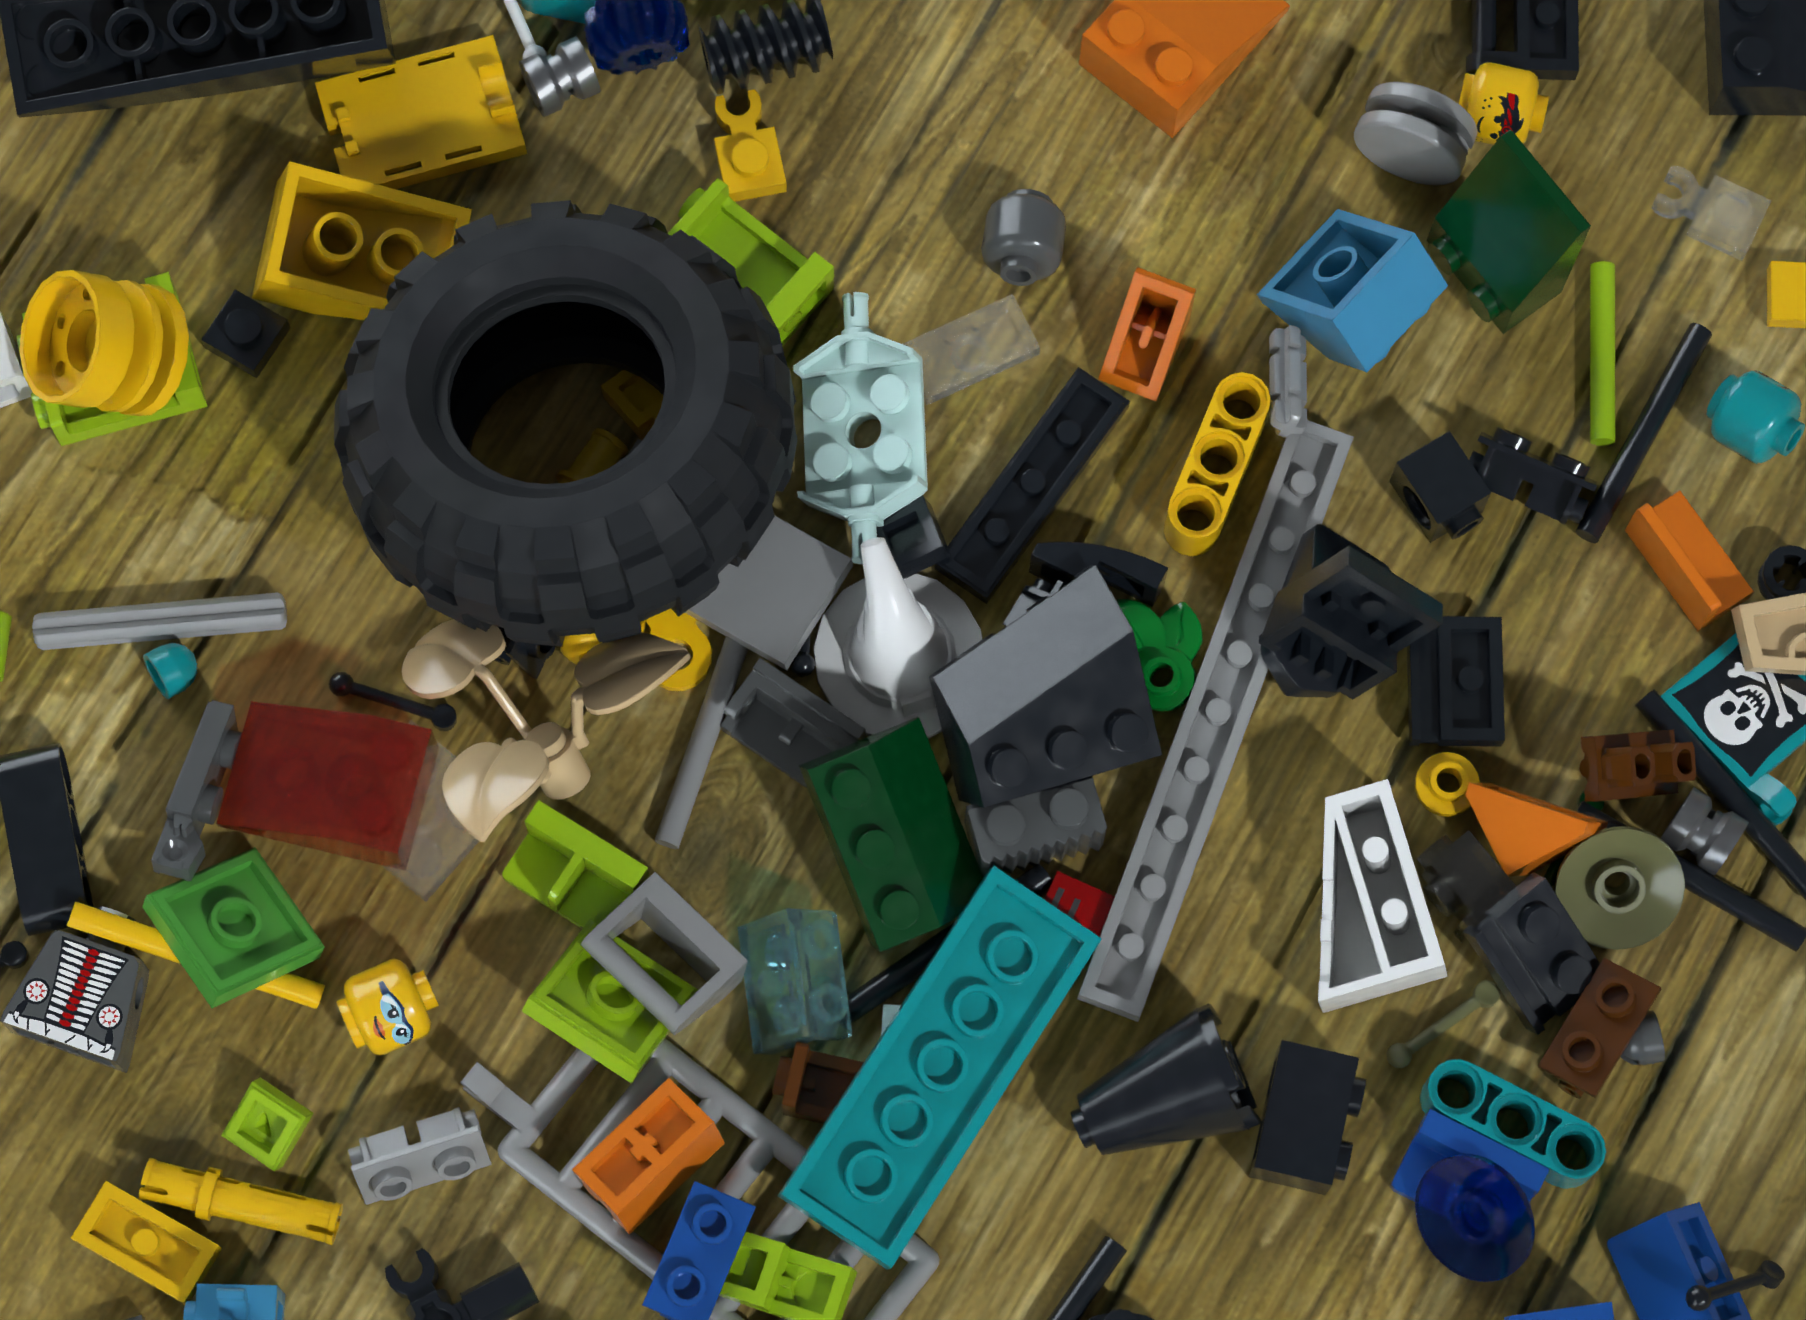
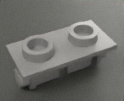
(392, 1168)

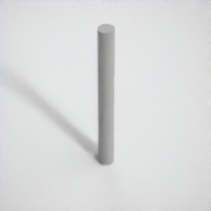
(701, 744)

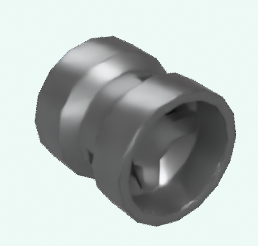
(559, 76)
(1704, 831)

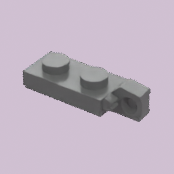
(197, 793)

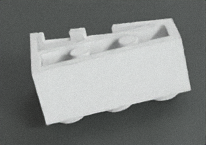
(1373, 905)

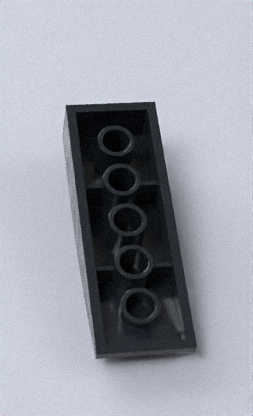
(161, 51)

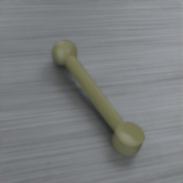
(1484, 996)

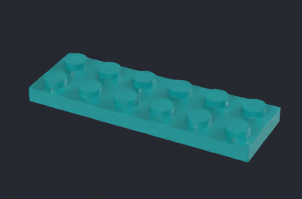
(939, 1068)

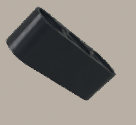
(43, 837)

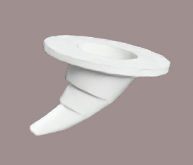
(886, 642)

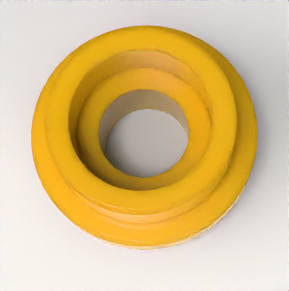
(1432, 796)

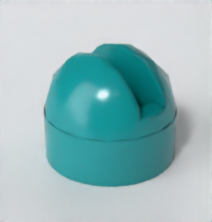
(171, 668)

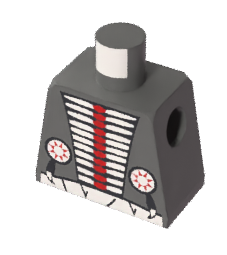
(82, 998)

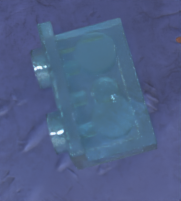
(794, 979)

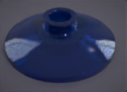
(1459, 1230)

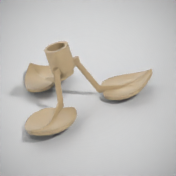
(495, 779)

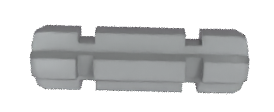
(1288, 381)

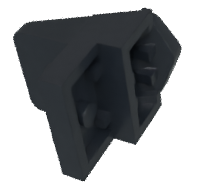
(1341, 619)

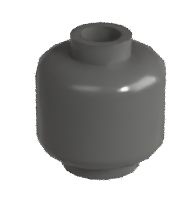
(1024, 236)

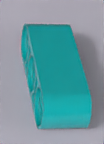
(1544, 1120)

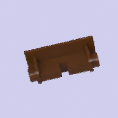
(1598, 1029)

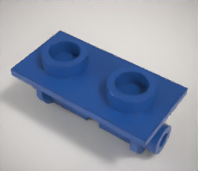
(698, 1255)

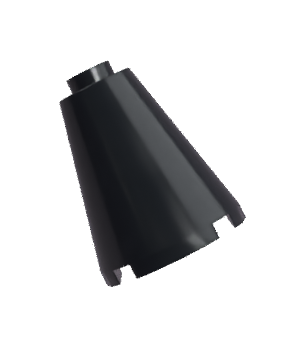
(1169, 1091)

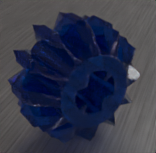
(635, 33)

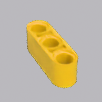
(1221, 436)

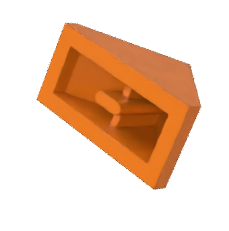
(1147, 334)
(1525, 829)

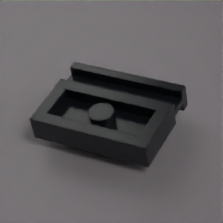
(1457, 684)
(1534, 952)

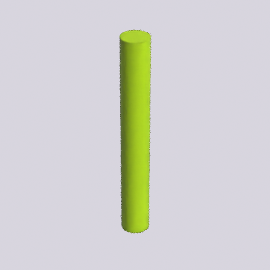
(1602, 353)

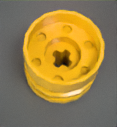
(103, 343)

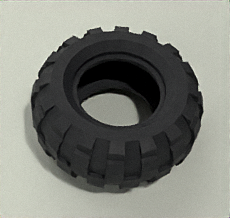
(586, 549)

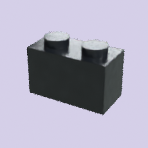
(1306, 1118)

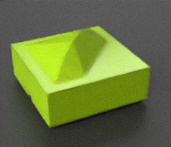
(267, 1124)

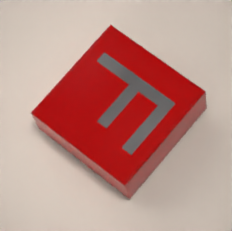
(1080, 901)

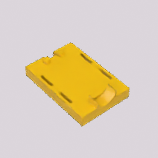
(423, 115)

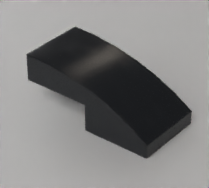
(1119, 568)

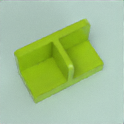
(571, 868)

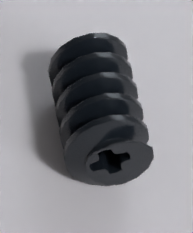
(765, 43)

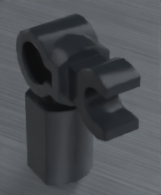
(491, 1299)

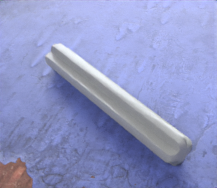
(159, 621)

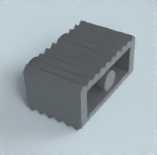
(1037, 827)

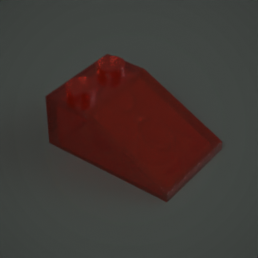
(330, 781)

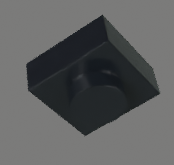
(245, 333)
(914, 537)

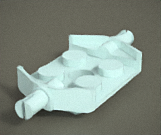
(842, 386)

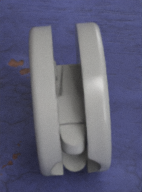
(1415, 133)

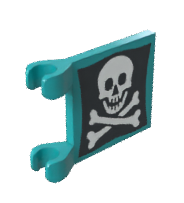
(1745, 722)

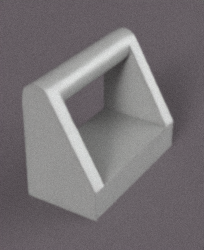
(686, 934)

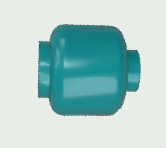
(1755, 416)

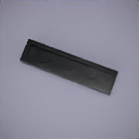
(1032, 485)

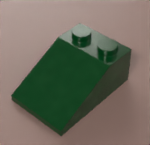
(1508, 235)

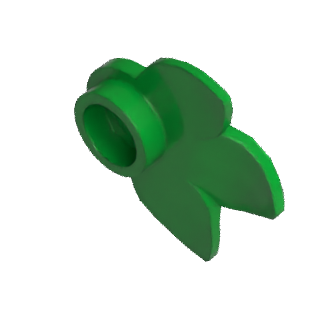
(1165, 643)

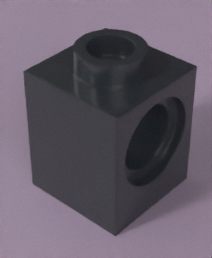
(1441, 488)

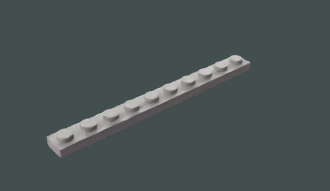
(1210, 729)

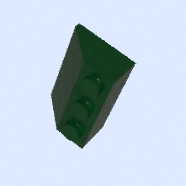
(894, 833)

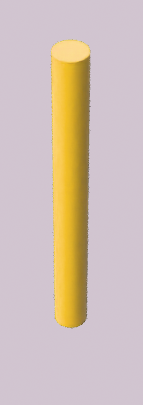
(151, 941)

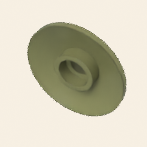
(1634, 910)

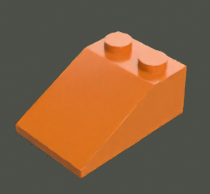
(1174, 52)

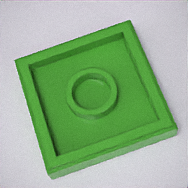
(233, 927)

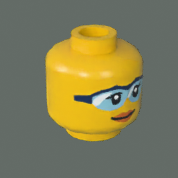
(387, 1007)

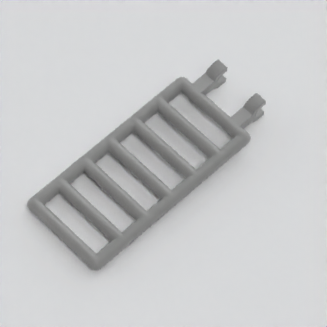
(716, 1101)

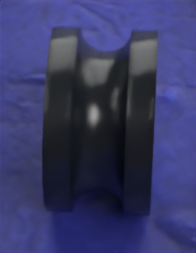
(1789, 555)

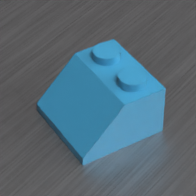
(1355, 288)

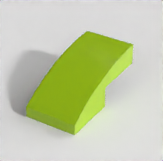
(787, 1281)

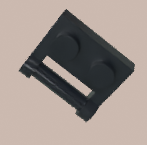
(1543, 38)

